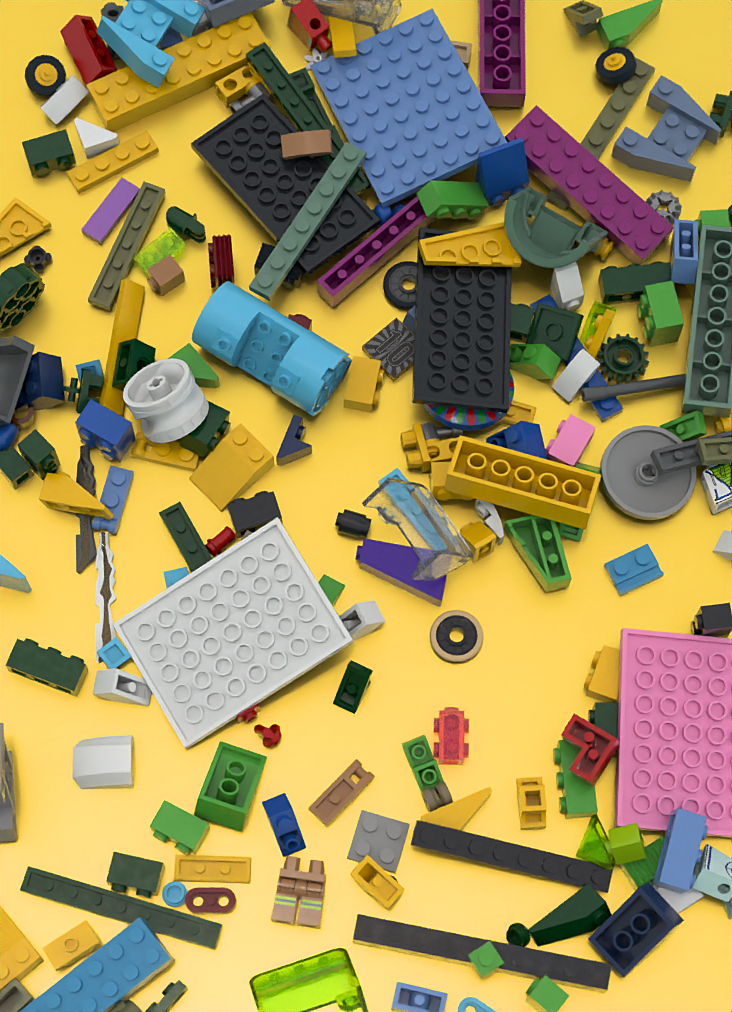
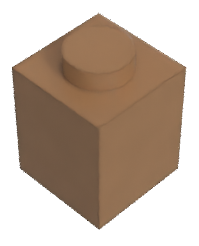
(165, 275)

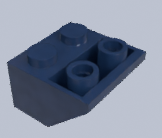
(42, 383)

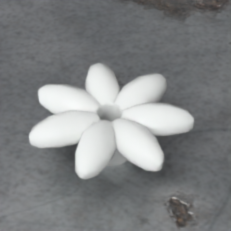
(315, 58)

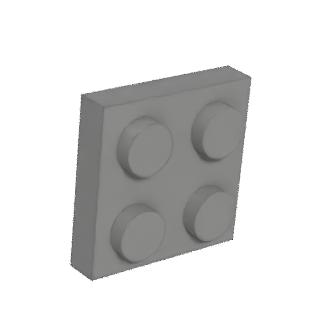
(380, 839)

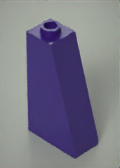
(396, 565)

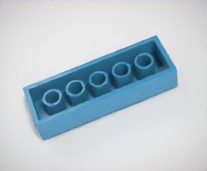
(108, 974)

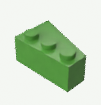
(541, 549)

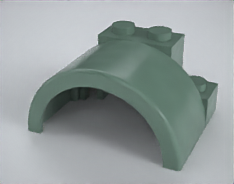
(550, 237)

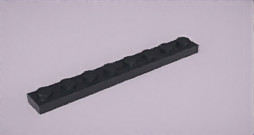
(510, 856)

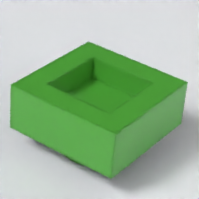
(485, 959)

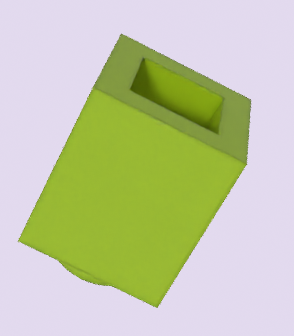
(626, 844)

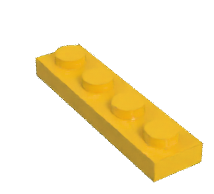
(112, 161)

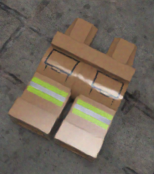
(300, 885)

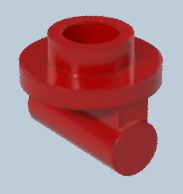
(271, 735)

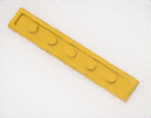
(124, 329)

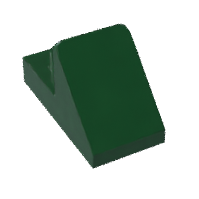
(353, 686)

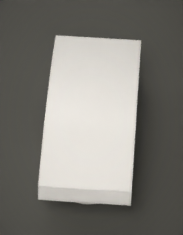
(64, 99)
(576, 375)
(493, 520)

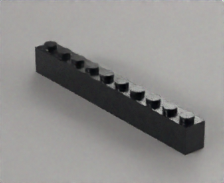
(456, 947)

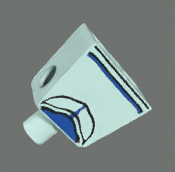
(714, 874)

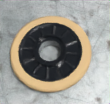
(452, 650)

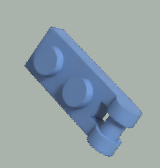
(114, 498)

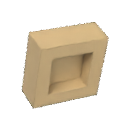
(463, 50)

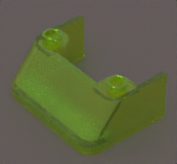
(310, 985)

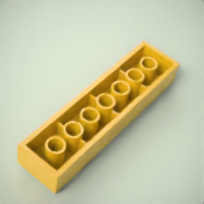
(197, 65)

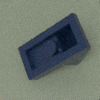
(291, 448)

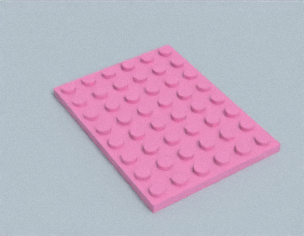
(674, 729)

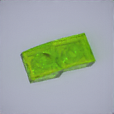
(159, 248)

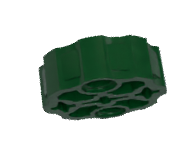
(18, 294)

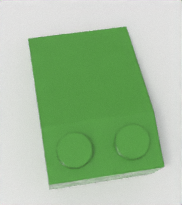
(230, 786)

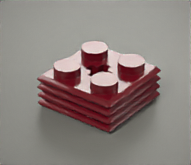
(220, 260)

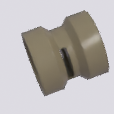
(431, 799)

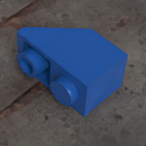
(284, 824)

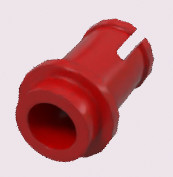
(220, 541)

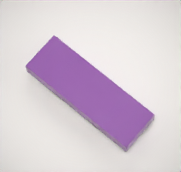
(110, 210)

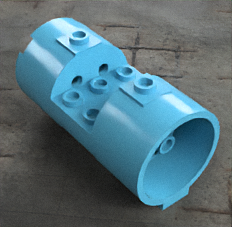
(270, 347)

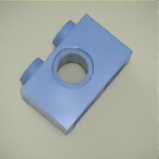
(417, 999)

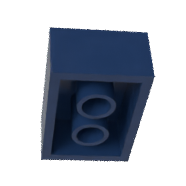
(635, 929)

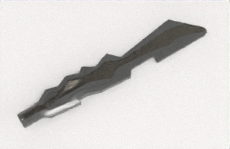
(85, 541)

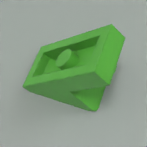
(687, 427)

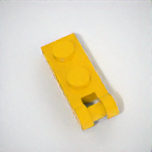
(165, 453)

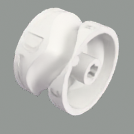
(166, 400)

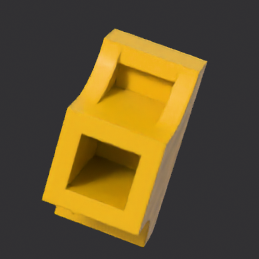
(531, 802)
(71, 946)

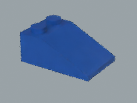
(502, 171)

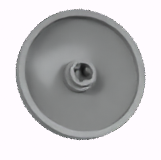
(633, 479)

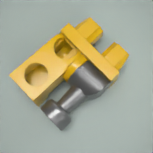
(240, 83)
(428, 444)

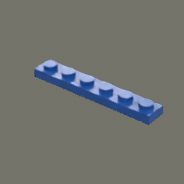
(604, 408)

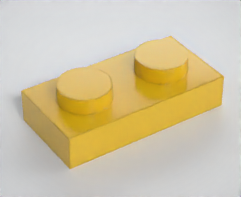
(602, 324)

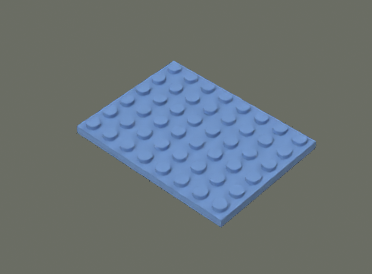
(408, 107)

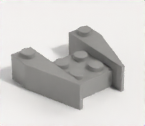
(7, 796)

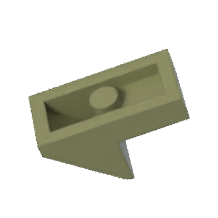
(583, 16)

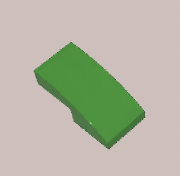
(422, 762)

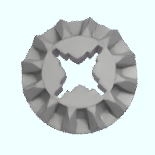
(673, 209)

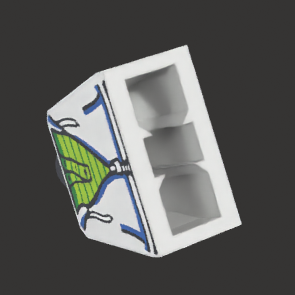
(718, 486)

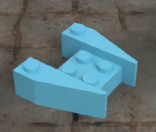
(142, 29)

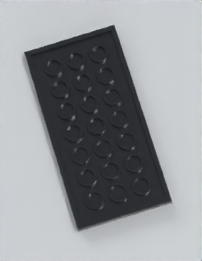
(250, 163)
(461, 335)

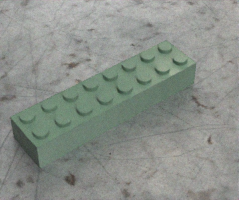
(710, 336)

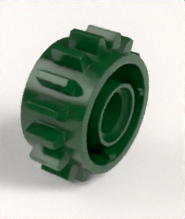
(626, 347)

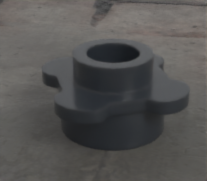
(35, 252)

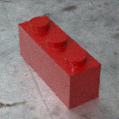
(87, 48)

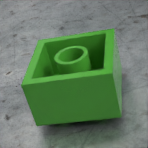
(660, 314)

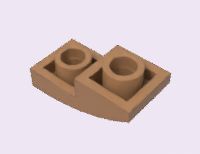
(306, 143)

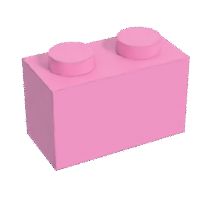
(571, 441)

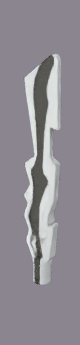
(104, 593)

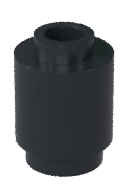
(353, 523)

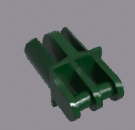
(185, 224)

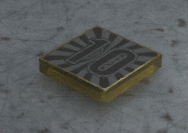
(393, 348)

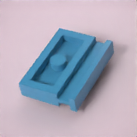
(633, 569)

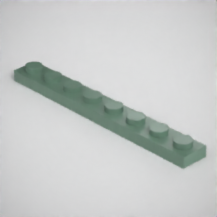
(307, 221)

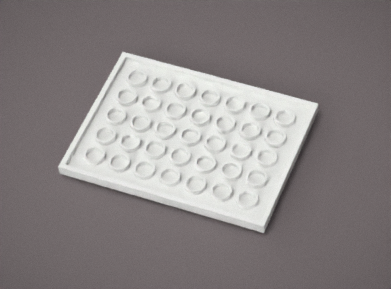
(232, 633)

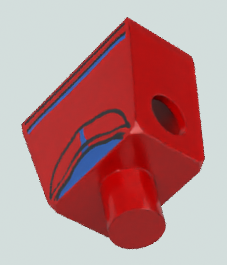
(309, 25)

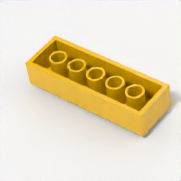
(522, 482)

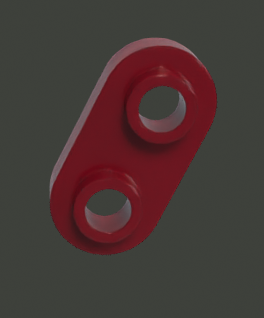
(211, 899)

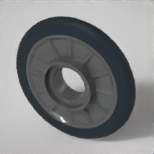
(393, 284)

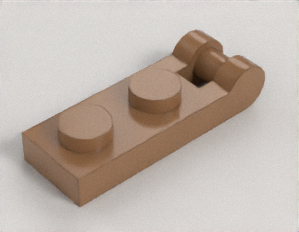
(340, 793)

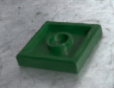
(555, 329)

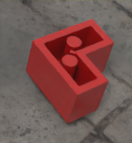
(595, 746)

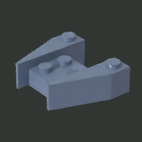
(672, 139)

